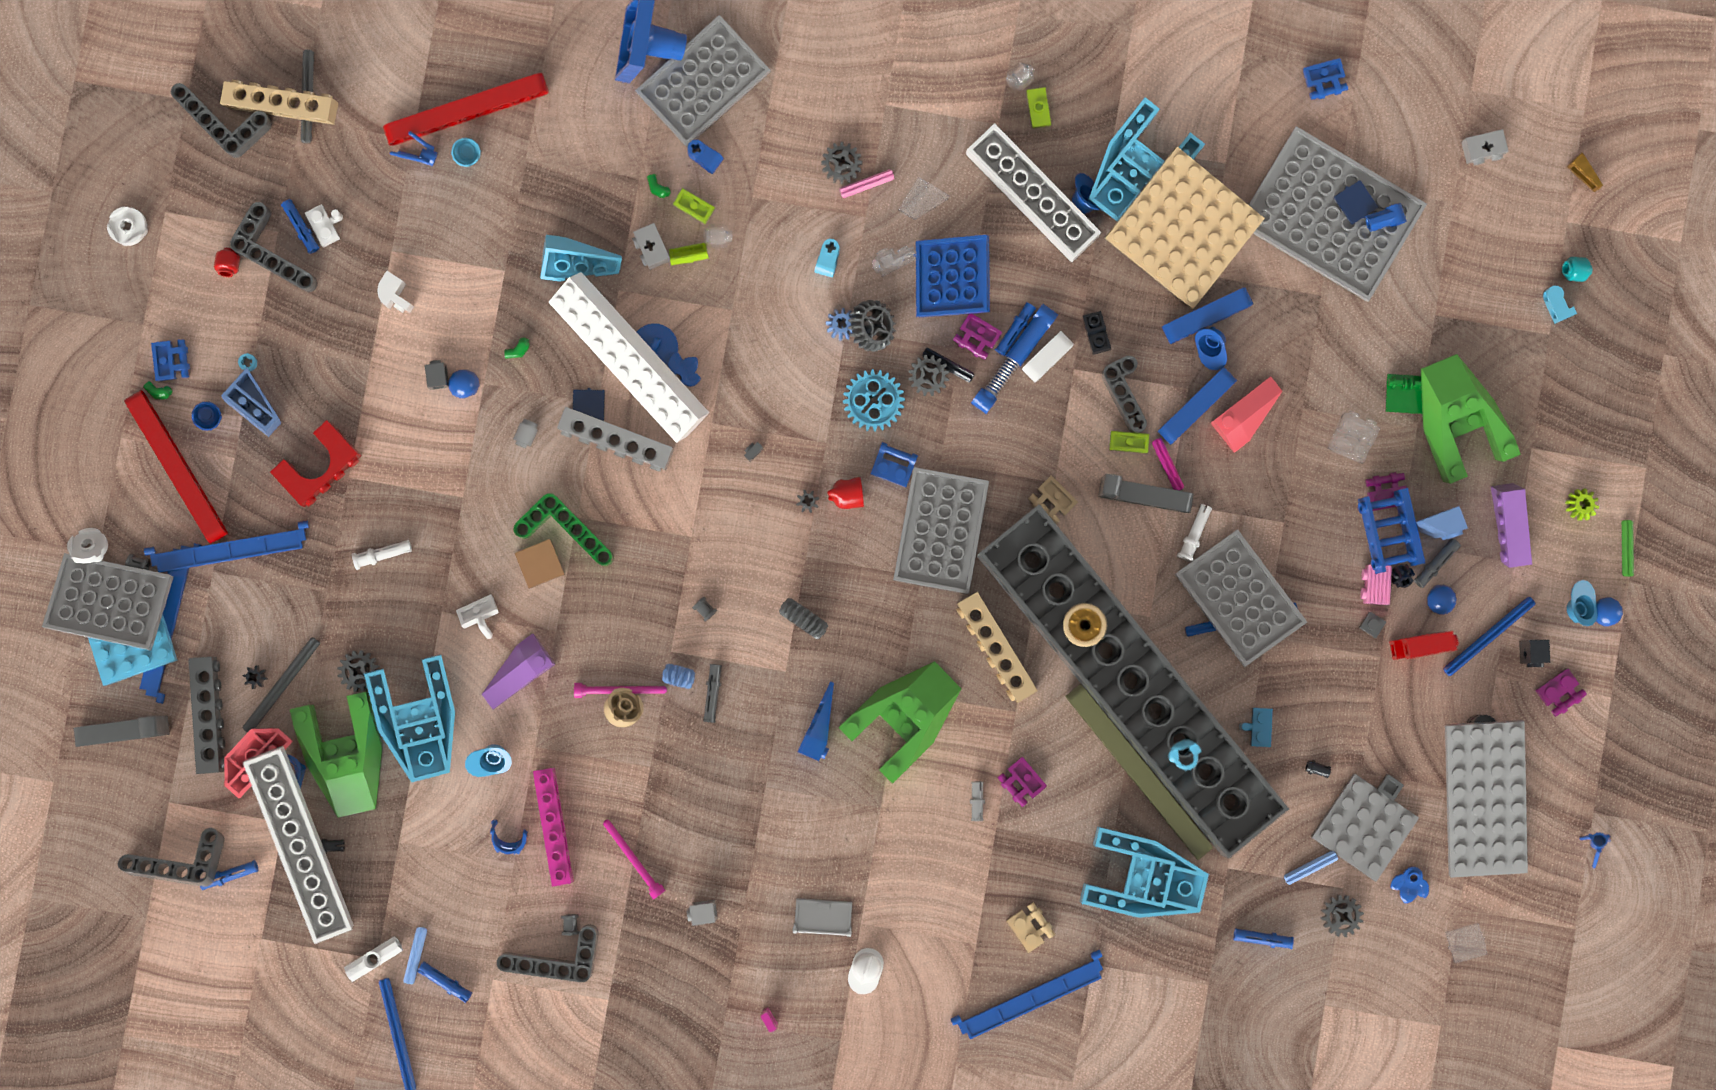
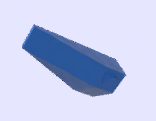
(817, 734)

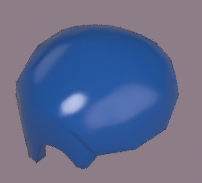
(463, 383)
(206, 415)
(1441, 599)
(1608, 611)

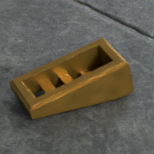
(1583, 170)

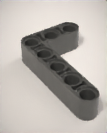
(216, 125)
(266, 256)
(1115, 489)
(121, 731)
(176, 868)
(554, 964)

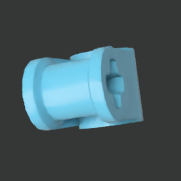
(827, 261)

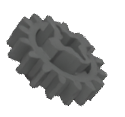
(835, 159)
(922, 364)
(354, 678)
(1347, 910)

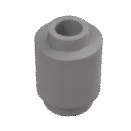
(525, 433)

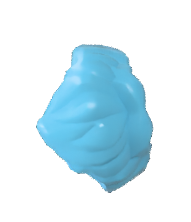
(1174, 755)

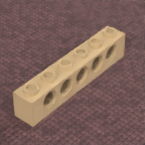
(324, 113)
(1026, 686)

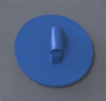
(660, 340)

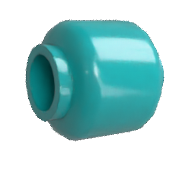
(1577, 269)

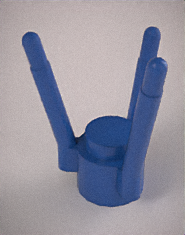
(427, 156)
(1598, 842)

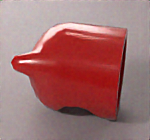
(847, 493)

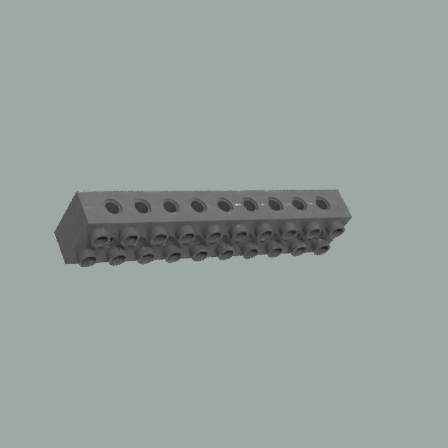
(1157, 682)

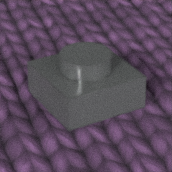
(752, 451)
(1372, 624)
(1390, 787)

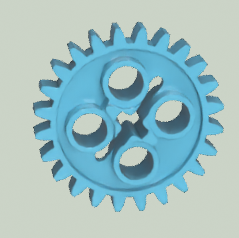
(860, 388)

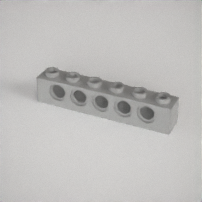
(572, 417)

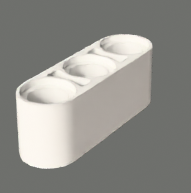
(1048, 356)

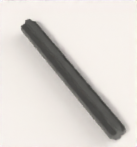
(281, 684)

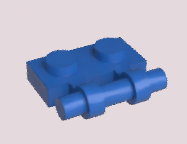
(1322, 73)
(164, 362)

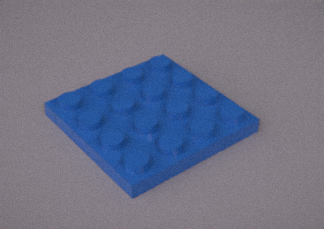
(952, 276)

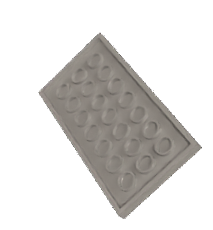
(1486, 798)

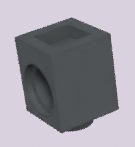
(436, 375)

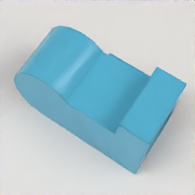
(1557, 305)

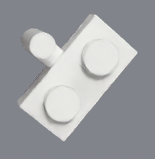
(323, 224)
(477, 612)

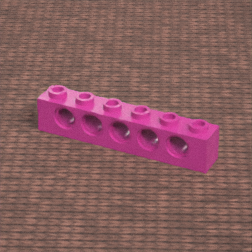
(553, 827)

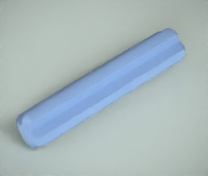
(1310, 867)
(415, 955)

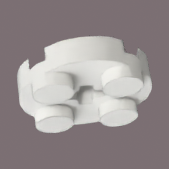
(116, 224)
(94, 553)

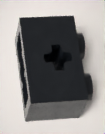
(1534, 652)

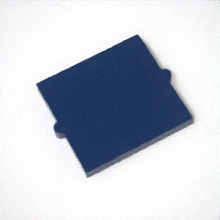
(1356, 202)
(589, 402)

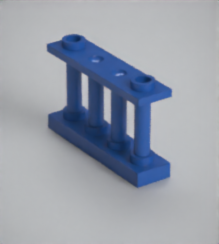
(1409, 528)

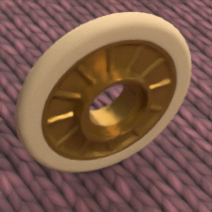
(1073, 630)

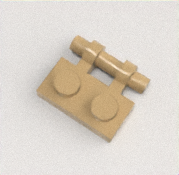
(1056, 495)
(1025, 930)

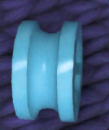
(242, 358)

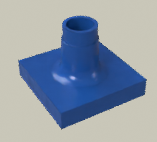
(643, 39)

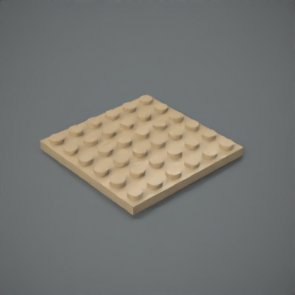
(1184, 227)

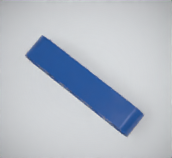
(1207, 315)
(1197, 406)

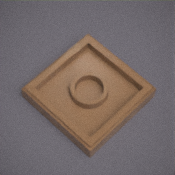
(539, 563)

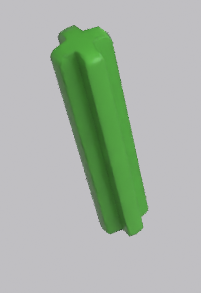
(1627, 548)

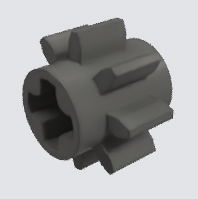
(802, 499)

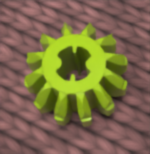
(1587, 499)

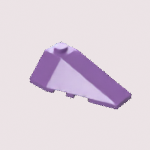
(521, 668)

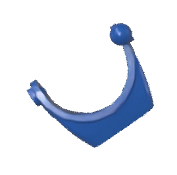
(299, 769)
(504, 847)

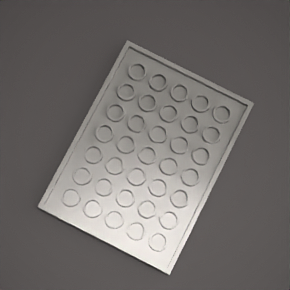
(1311, 225)

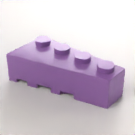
(1512, 524)

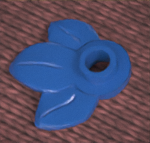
(684, 368)
(1409, 887)

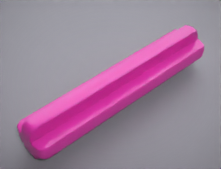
(1167, 464)

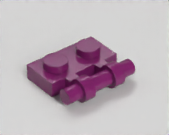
(979, 330)
(1378, 493)
(1556, 688)
(1026, 777)

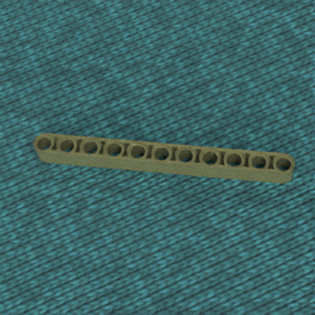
(1139, 772)

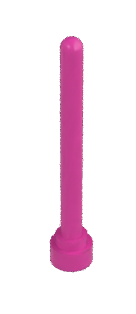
(581, 690)
(654, 888)

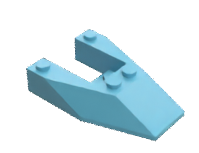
(1130, 163)
(418, 730)
(1156, 879)

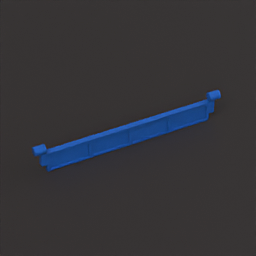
(228, 550)
(152, 679)
(1031, 999)

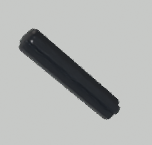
(953, 367)

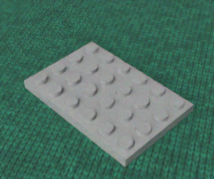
(705, 83)
(941, 530)
(1241, 598)
(108, 602)

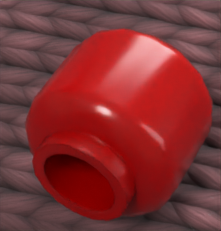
(227, 262)

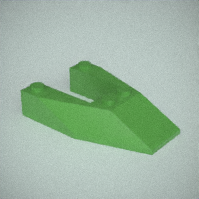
(1455, 405)
(913, 708)
(346, 766)

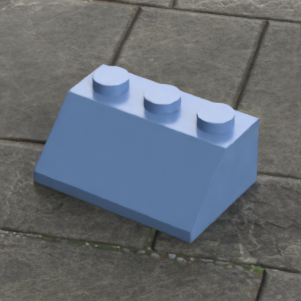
(1444, 524)

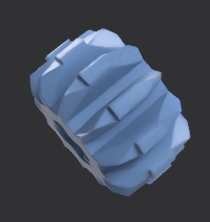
(834, 324)
(678, 676)

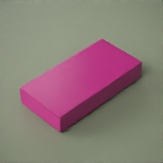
(769, 1020)

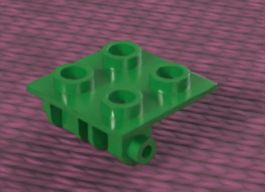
(1404, 394)

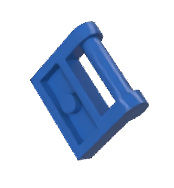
(893, 471)

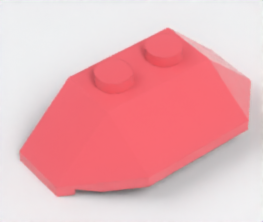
(252, 744)

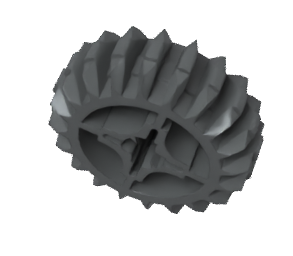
(866, 327)
(803, 618)

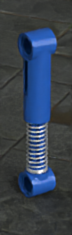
(1015, 357)

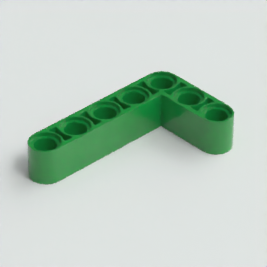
(567, 525)

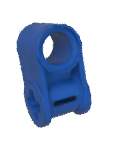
(707, 158)

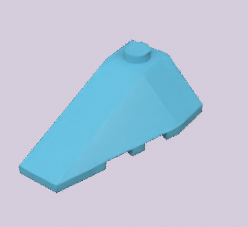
(569, 257)

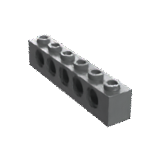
(199, 705)

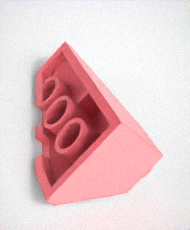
(1244, 418)

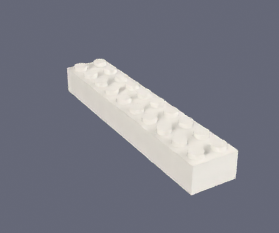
(628, 357)
(298, 844)

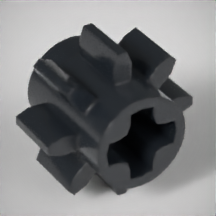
(1402, 576)
(249, 677)

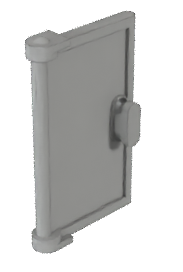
(823, 917)

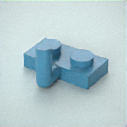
(1260, 727)

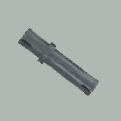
(1431, 569)
(712, 693)

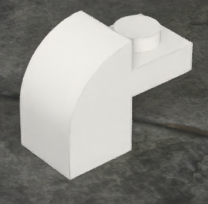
(389, 291)

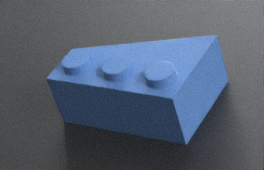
(250, 402)

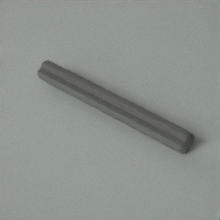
(307, 85)

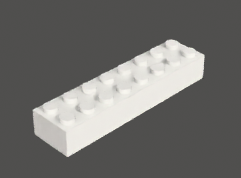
(1033, 192)

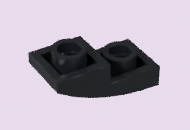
(1096, 332)

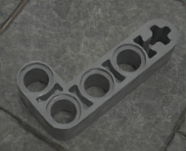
(1128, 396)

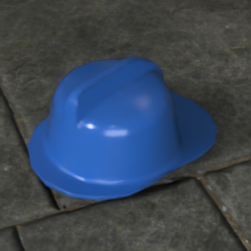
(1080, 198)
(1211, 348)

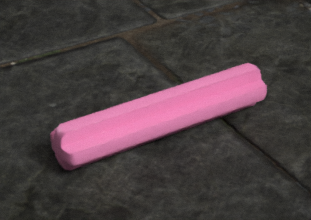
(866, 183)

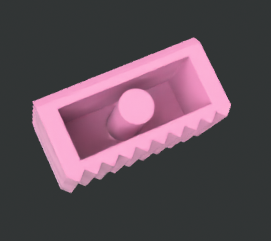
(1376, 586)

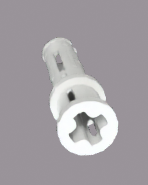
(1192, 541)
(372, 556)

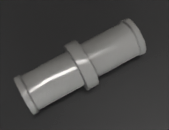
(977, 801)

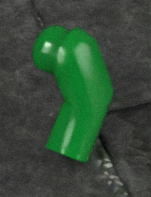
(657, 189)
(520, 349)
(157, 393)

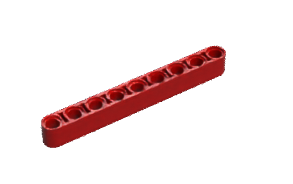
(466, 109)
(176, 466)

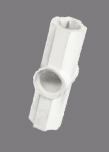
(364, 965)

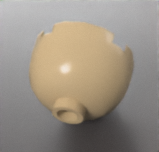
(623, 707)

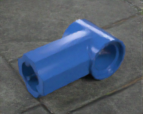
(1391, 217)

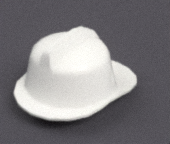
(865, 971)

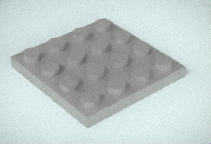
(1364, 827)

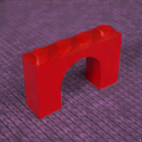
(341, 458)
(1424, 645)

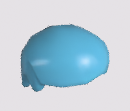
(465, 152)

